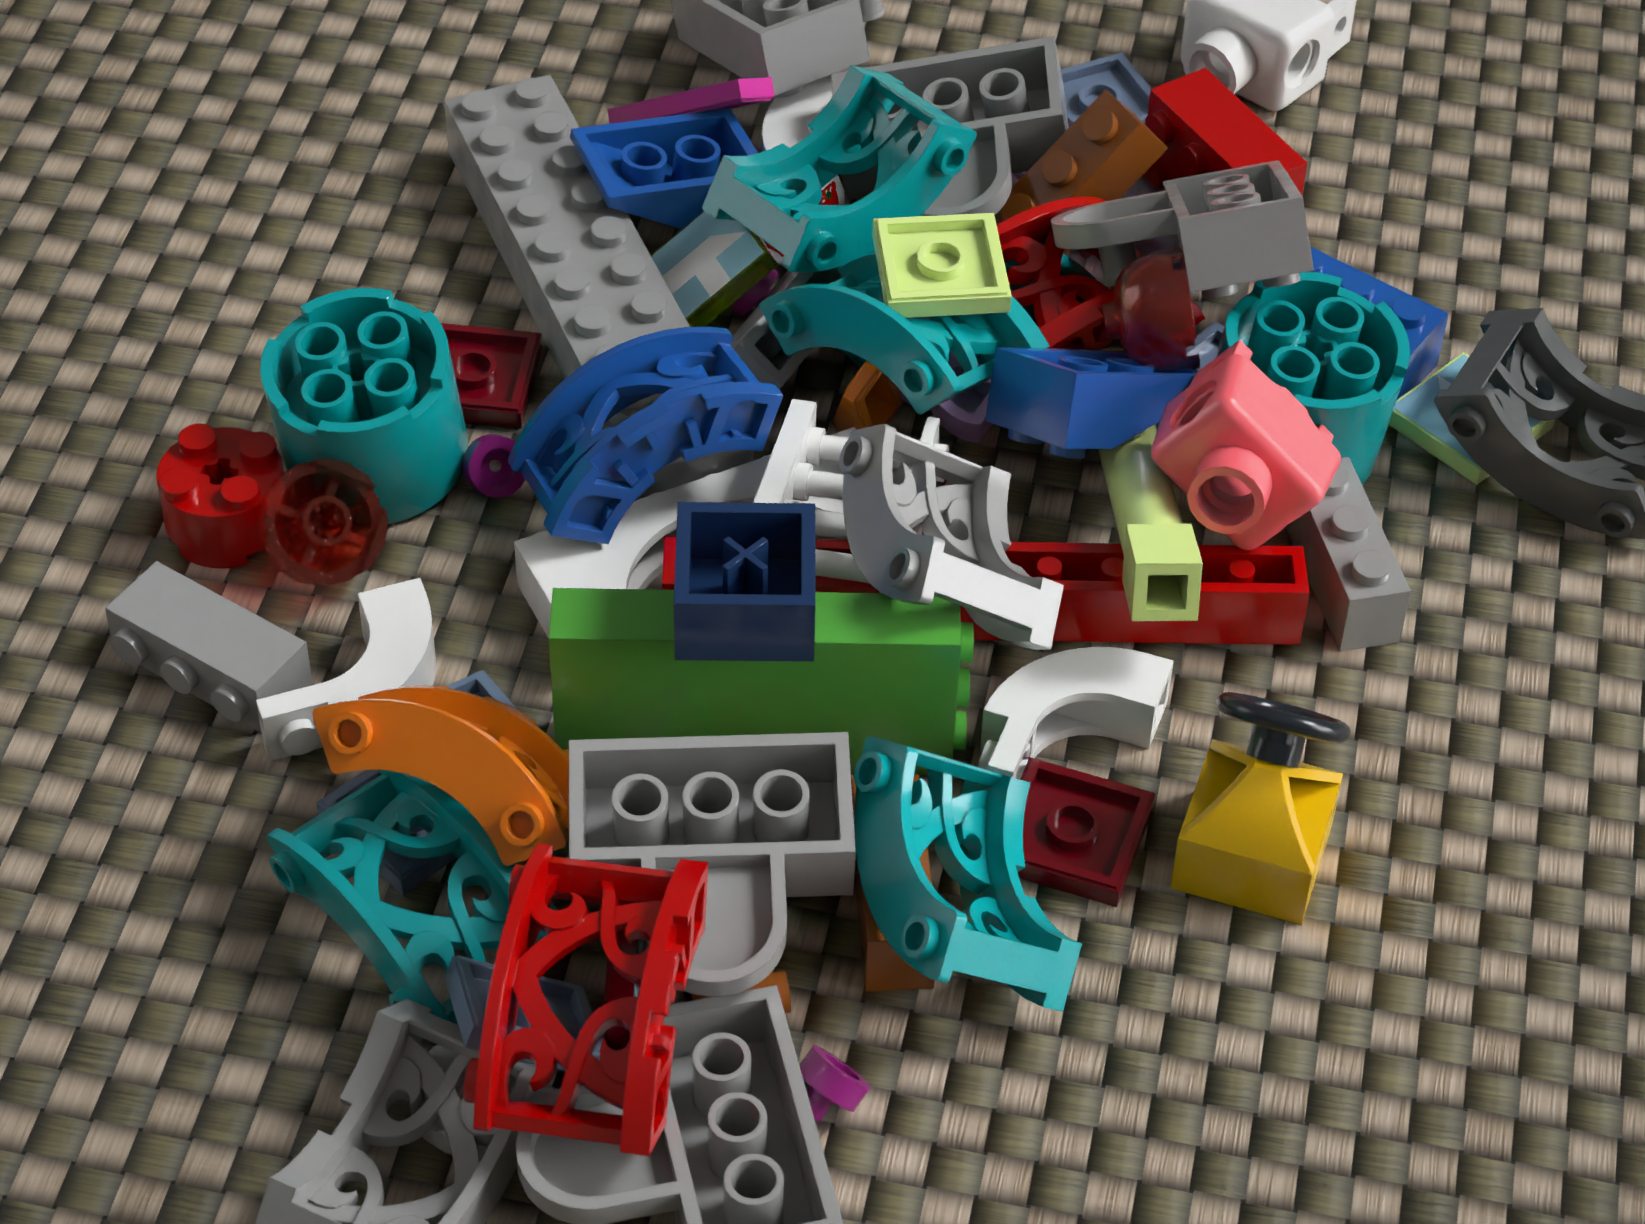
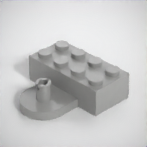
(778, 38)
(1001, 92)
(1228, 222)
(754, 806)
(733, 1139)

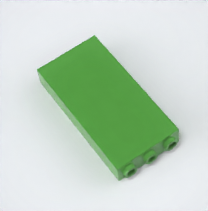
(874, 673)

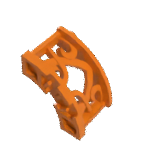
(466, 746)

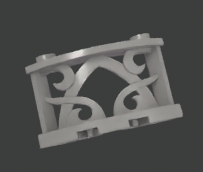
(962, 540)
(389, 1071)

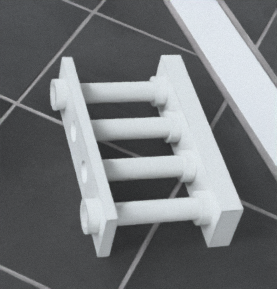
(792, 479)

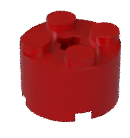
(213, 492)

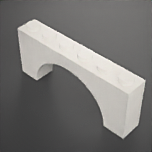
(637, 543)

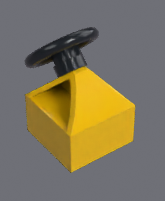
(1260, 812)

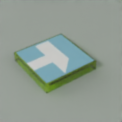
(711, 266)

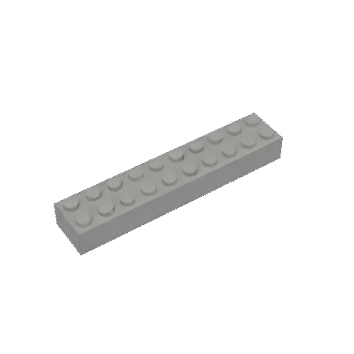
(563, 245)

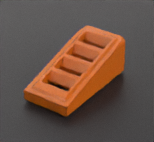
(867, 400)

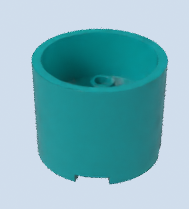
(1332, 355)
(370, 389)

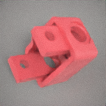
(1241, 431)

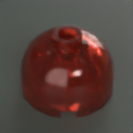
(1154, 312)
(321, 523)

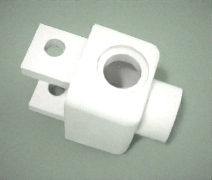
(1265, 46)

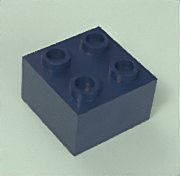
(745, 581)

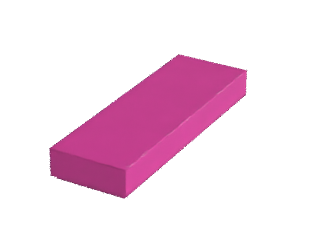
(719, 96)

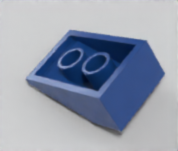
(660, 163)
(1077, 397)

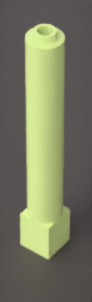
(1159, 551)

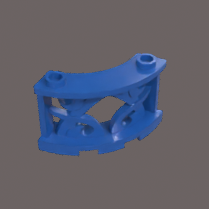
(594, 474)

